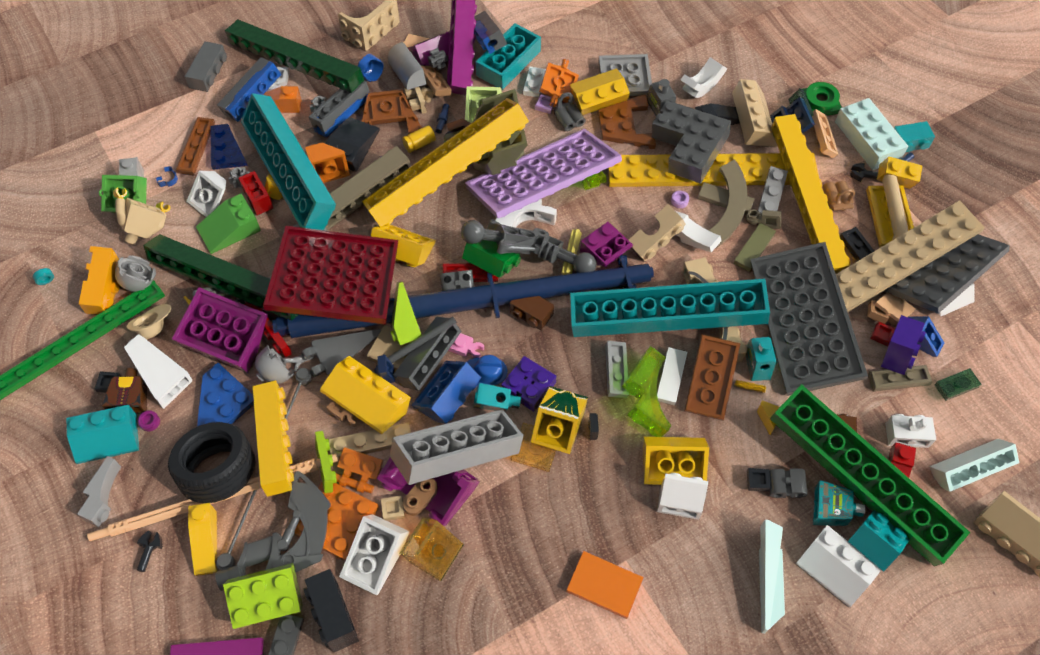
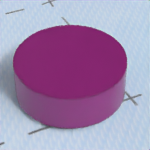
(148, 420)

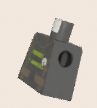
(658, 94)

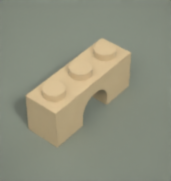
(670, 224)

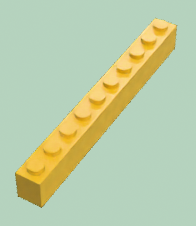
(808, 189)

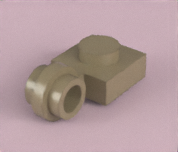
(769, 218)

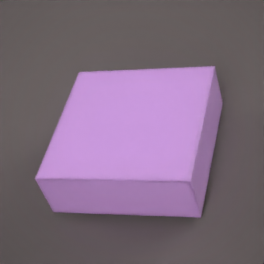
(543, 104)

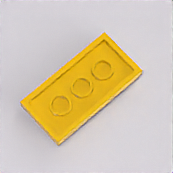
(881, 215)

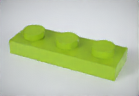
(328, 477)

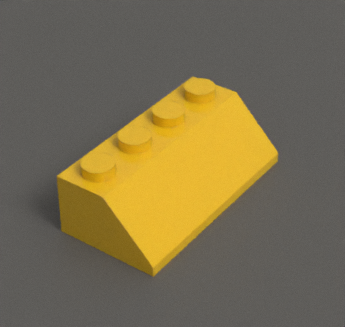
(366, 394)

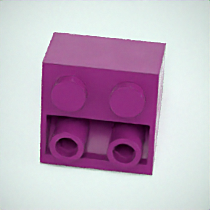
(605, 244)

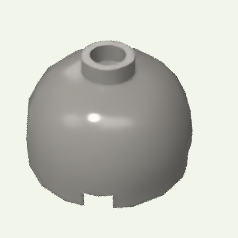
(134, 273)
(272, 367)

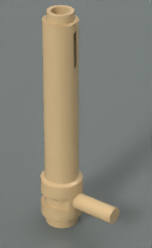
(895, 205)

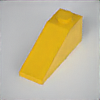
(203, 538)

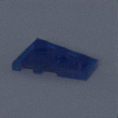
(224, 148)

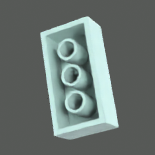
(870, 133)

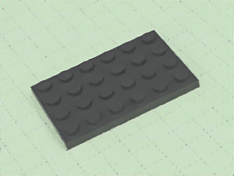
(950, 274)

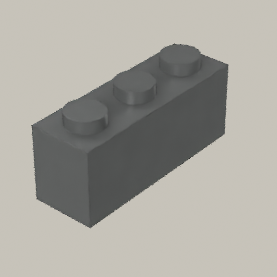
(206, 66)

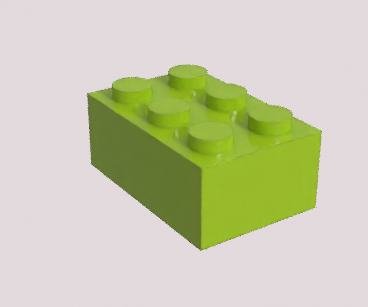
(263, 595)

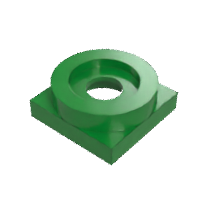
(828, 107)

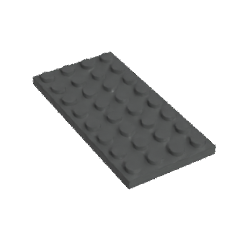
(809, 319)

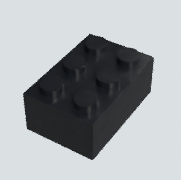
(330, 611)

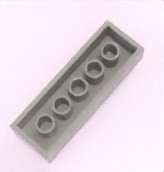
(455, 446)

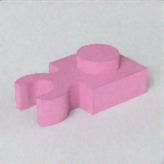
(465, 345)

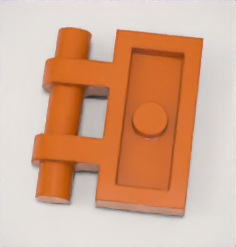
(361, 464)

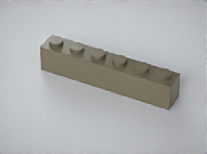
(367, 181)

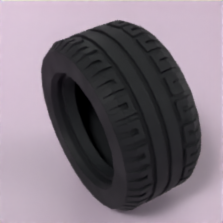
(224, 479)

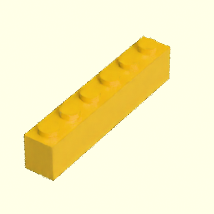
(272, 439)

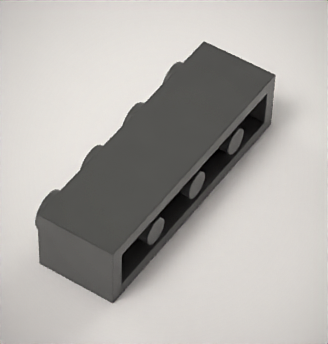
(425, 358)

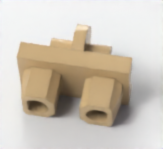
(420, 98)

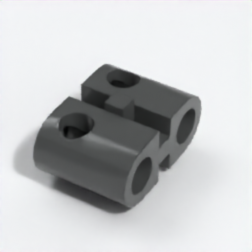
(456, 280)
(788, 483)

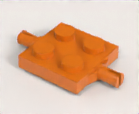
(557, 81)

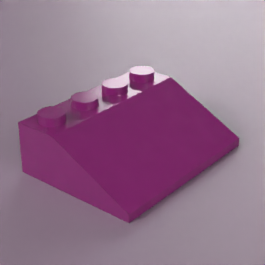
(221, 329)

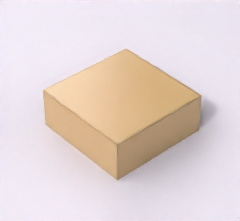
(392, 508)

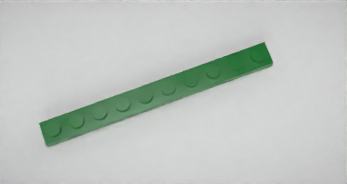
(78, 339)

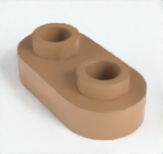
(421, 495)

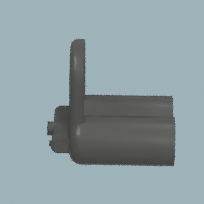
(568, 113)

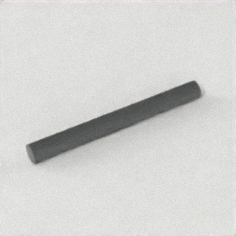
(423, 339)

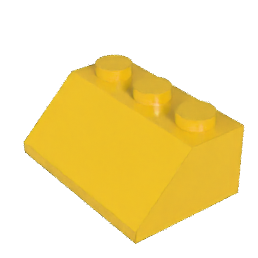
(600, 91)
(411, 246)
(674, 455)

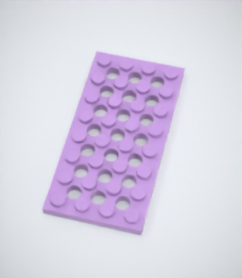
(543, 173)

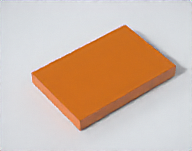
(605, 584)

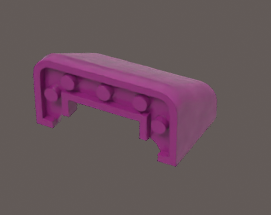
(451, 493)

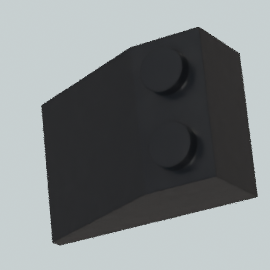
(354, 139)

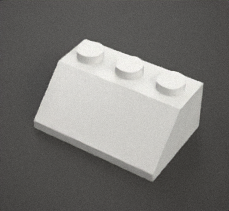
(838, 566)

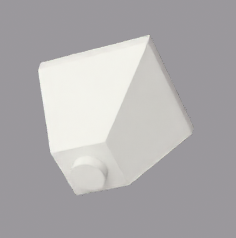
(207, 192)

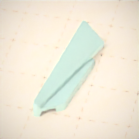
(771, 575)

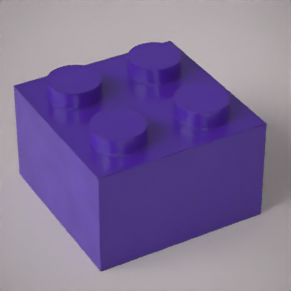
(904, 345)

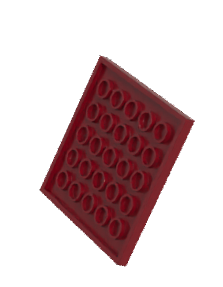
(332, 275)

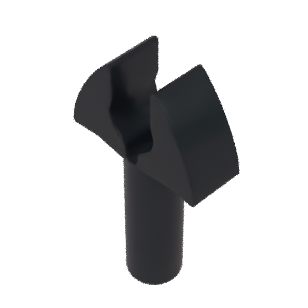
(862, 172)
(148, 548)

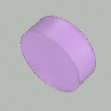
(679, 199)

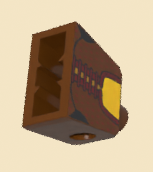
(127, 391)

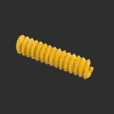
(752, 386)

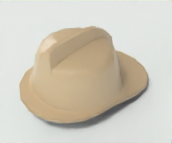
(151, 322)

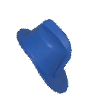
(490, 369)

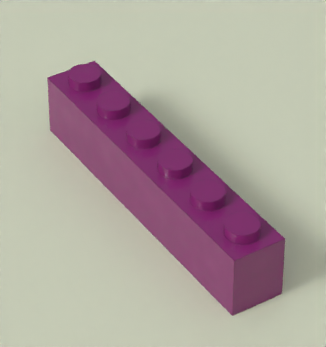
(461, 45)

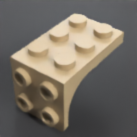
(368, 30)

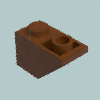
(532, 310)

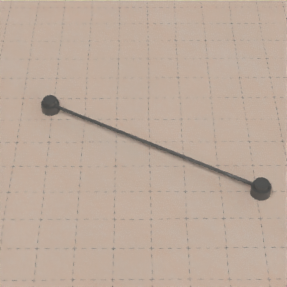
(226, 560)

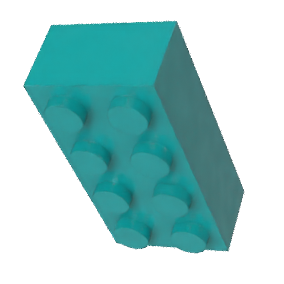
(508, 61)

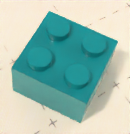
(879, 540)

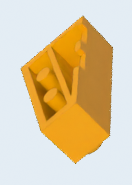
(101, 285)

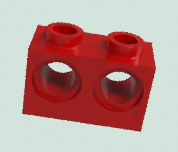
(255, 193)

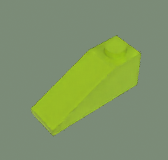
(403, 319)

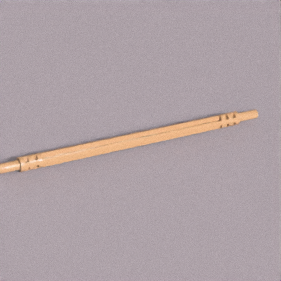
(182, 506)

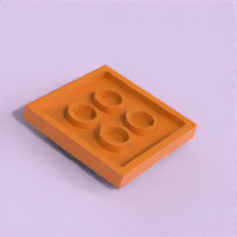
(343, 519)

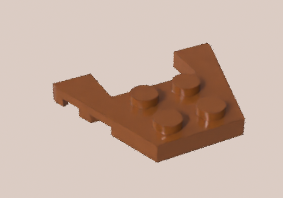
(389, 108)
(618, 123)

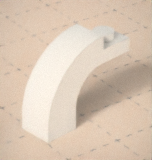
(705, 79)
(533, 211)

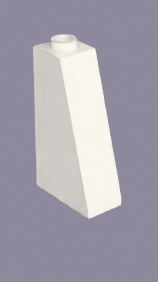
(158, 371)

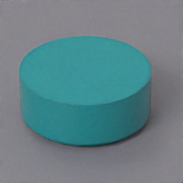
(43, 276)

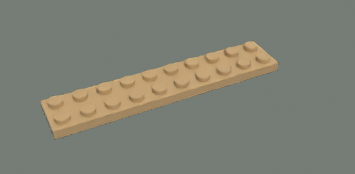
(907, 254)

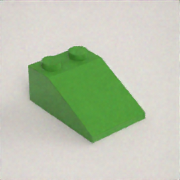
(228, 224)

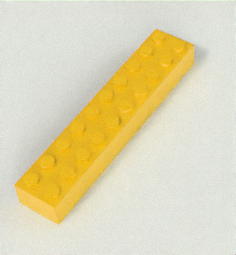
(445, 162)

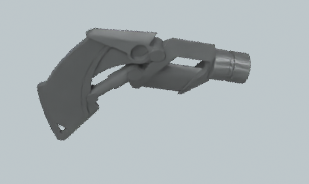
(309, 506)

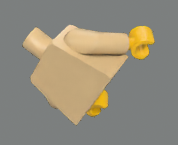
(137, 217)

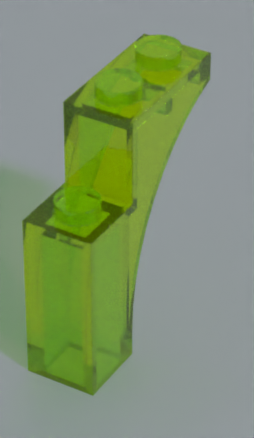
(642, 384)

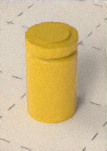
(419, 138)

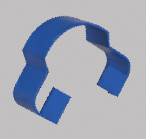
(170, 183)

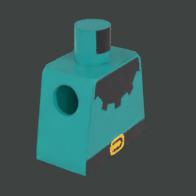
(486, 398)

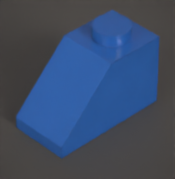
(932, 340)

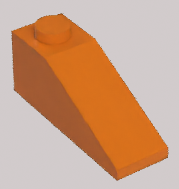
(286, 98)

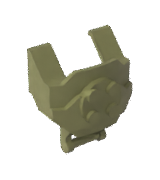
(506, 152)

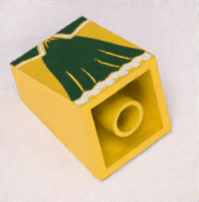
(559, 419)

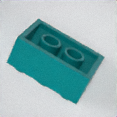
(103, 434)

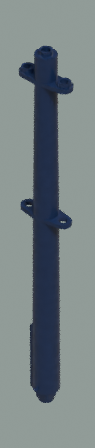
(480, 297)

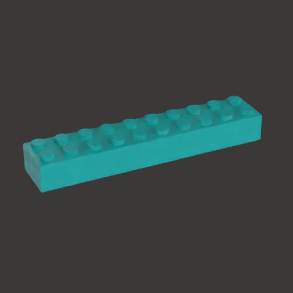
(287, 163)
(670, 308)

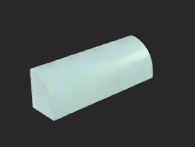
(975, 464)

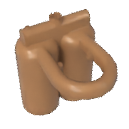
(839, 195)

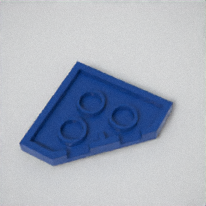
(222, 397)

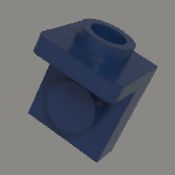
(385, 369)

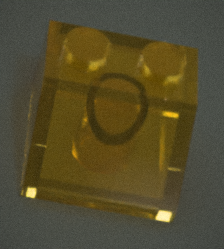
(432, 548)

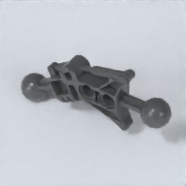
(526, 241)

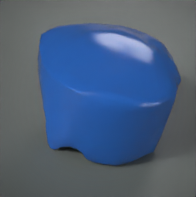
(371, 67)

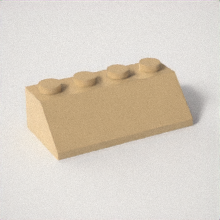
(753, 114)
(1013, 528)

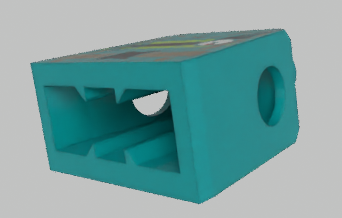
(760, 353)
(834, 505)

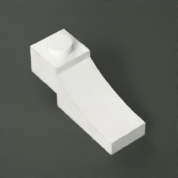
(697, 236)

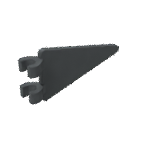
(335, 349)

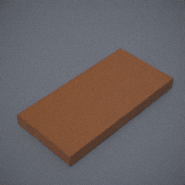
(712, 377)

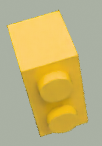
(907, 173)

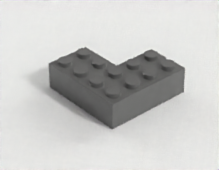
(696, 138)

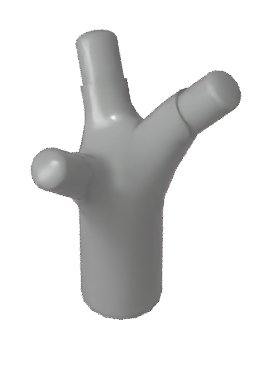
(298, 360)

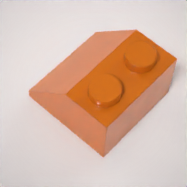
(328, 161)

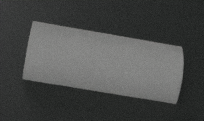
(406, 66)

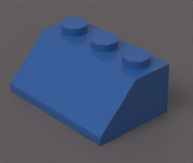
(447, 391)

